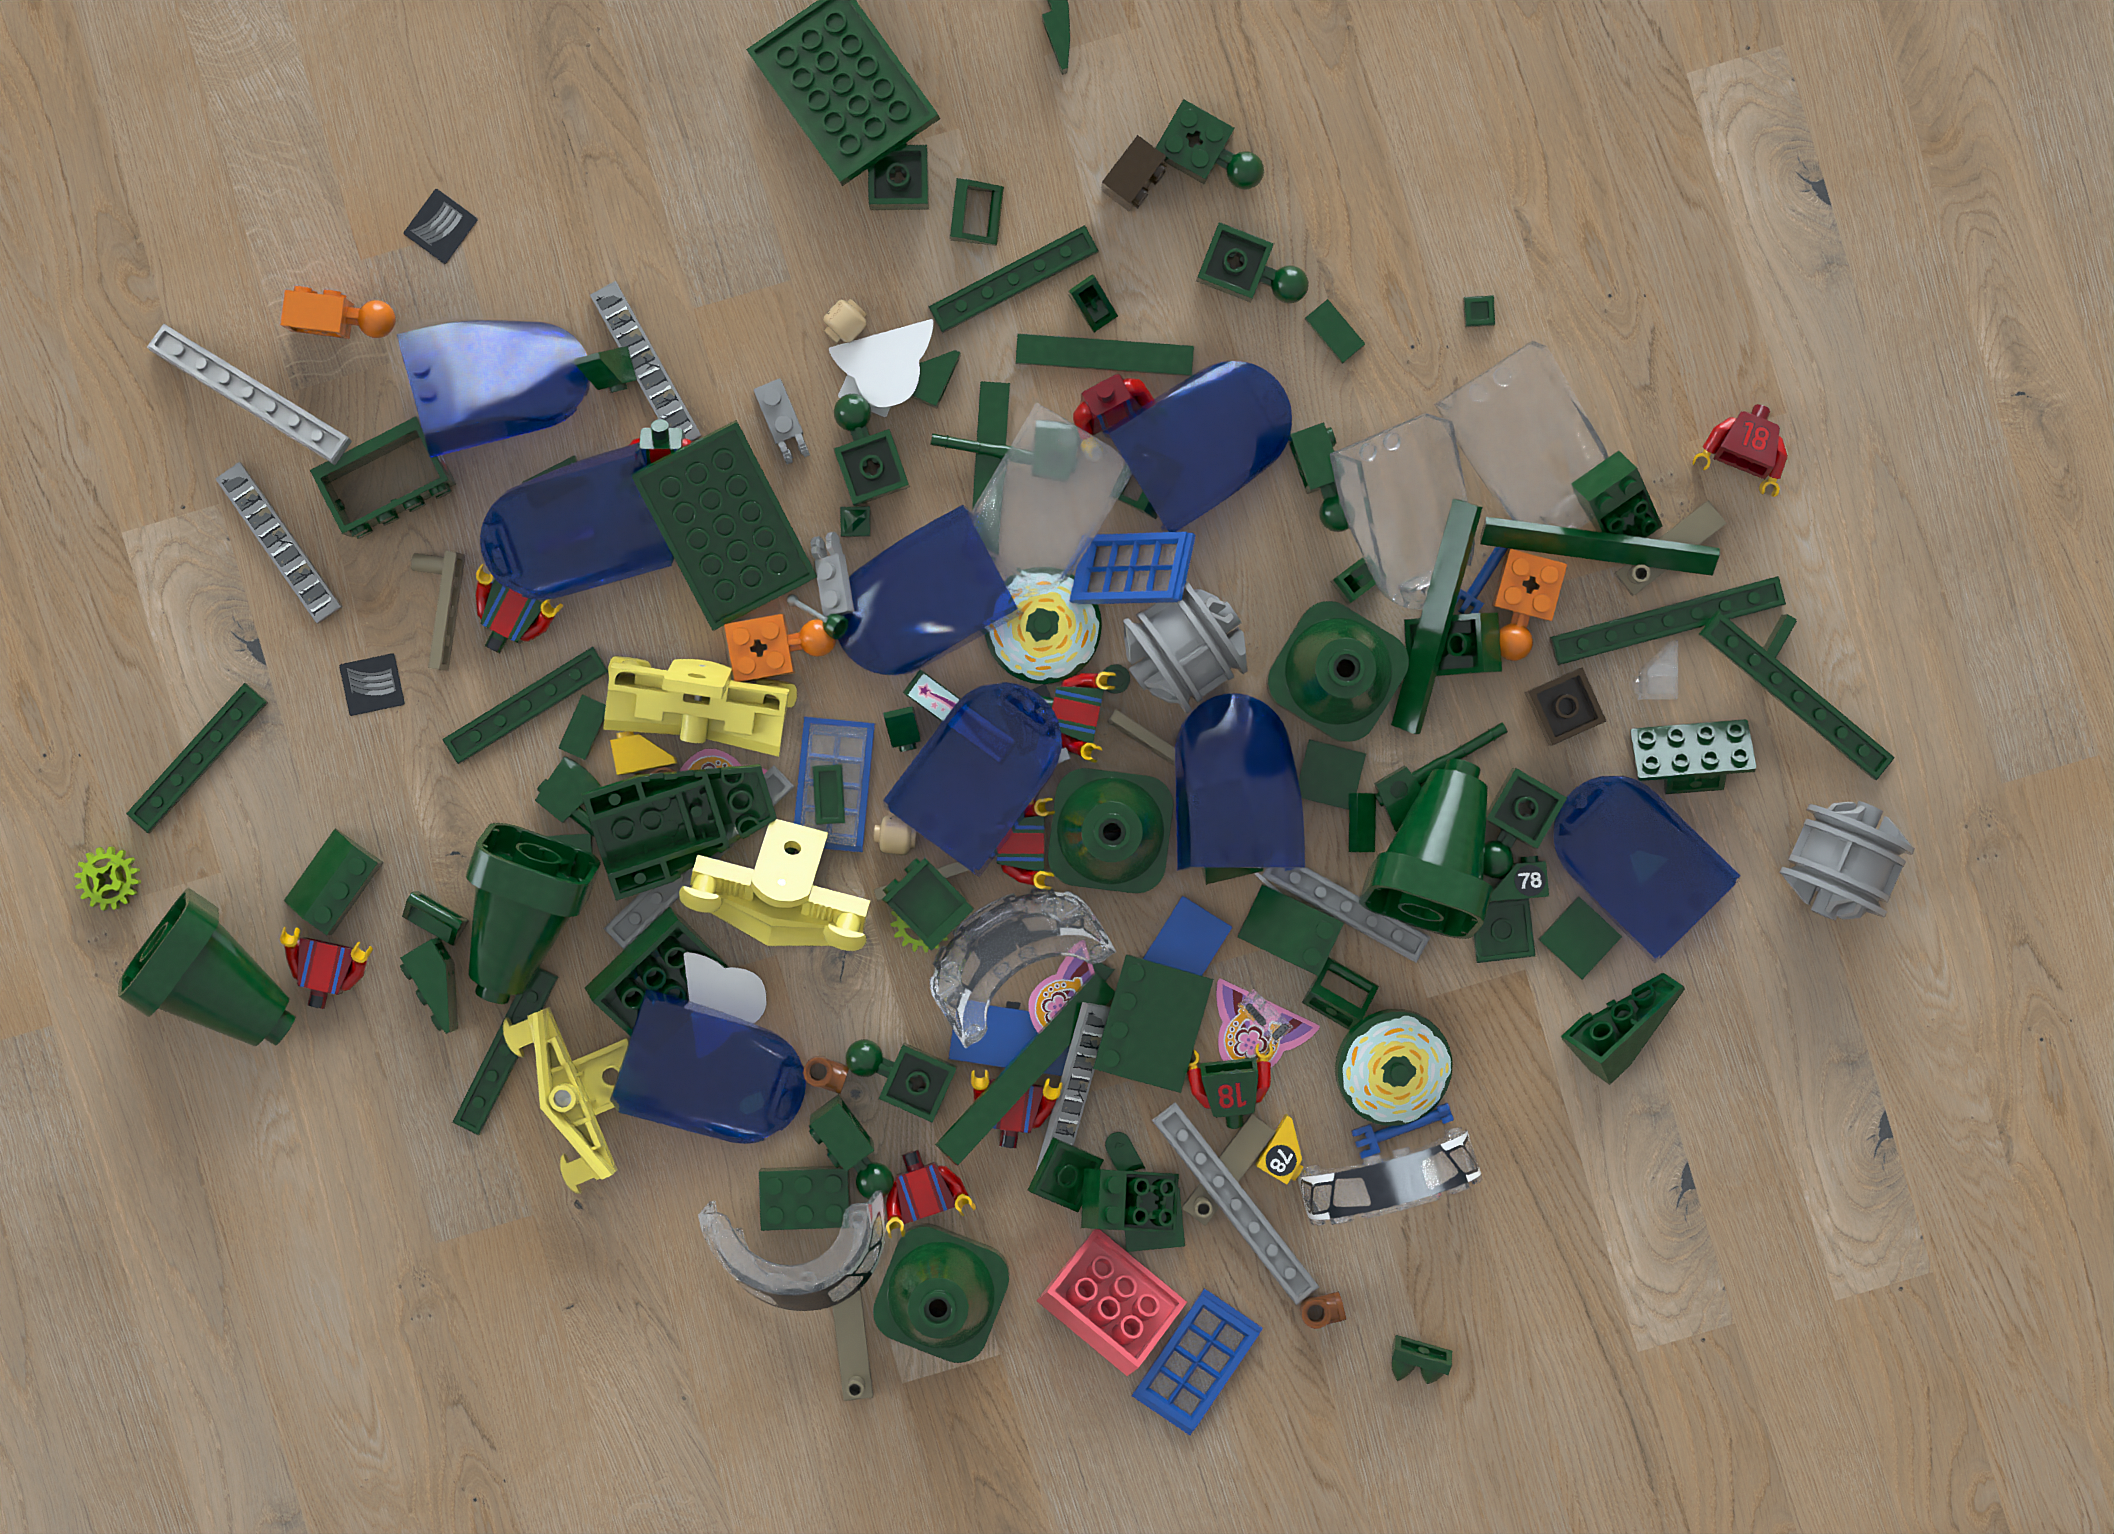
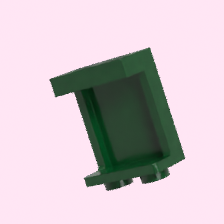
(927, 902)

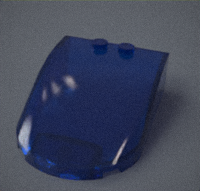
(491, 380)
(1204, 439)
(574, 529)
(925, 598)
(979, 772)
(1237, 788)
(1639, 861)
(708, 1072)

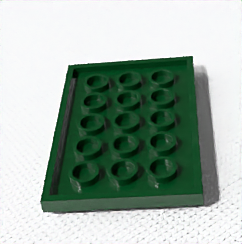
(843, 85)
(724, 525)

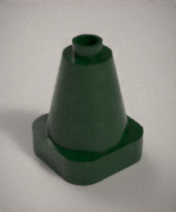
(1307, 678)
(1085, 805)
(1436, 858)
(521, 904)
(205, 977)
(948, 1267)

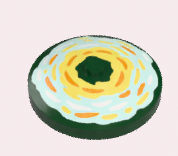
(1049, 638)
(1393, 1067)

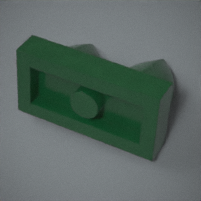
(1411, 1353)

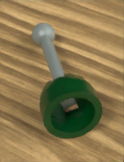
(831, 623)

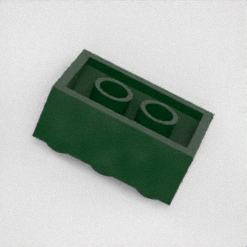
(332, 882)

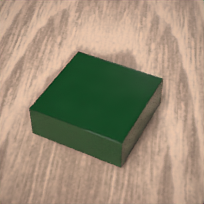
(1479, 311)

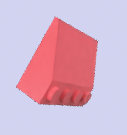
(1112, 1302)

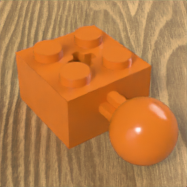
(333, 314)
(1541, 602)
(778, 657)

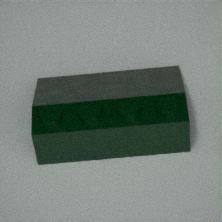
(650, 963)
(1153, 1023)

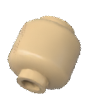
(844, 321)
(894, 836)

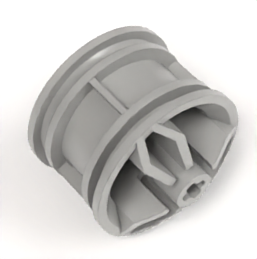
(1185, 647)
(1847, 860)

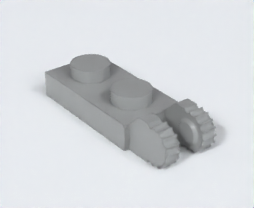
(780, 417)
(832, 575)

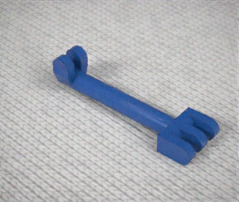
(1478, 584)
(1373, 1138)

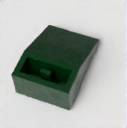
(1617, 498)
(435, 977)
(1129, 1200)

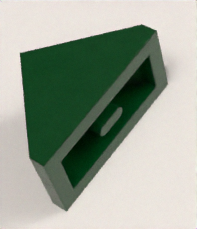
(1092, 303)
(1354, 581)

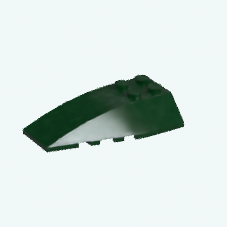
(660, 822)

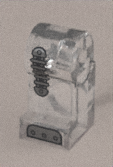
(1265, 1016)

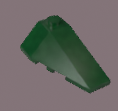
(1617, 1034)

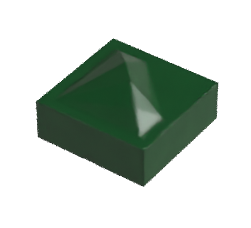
(855, 521)

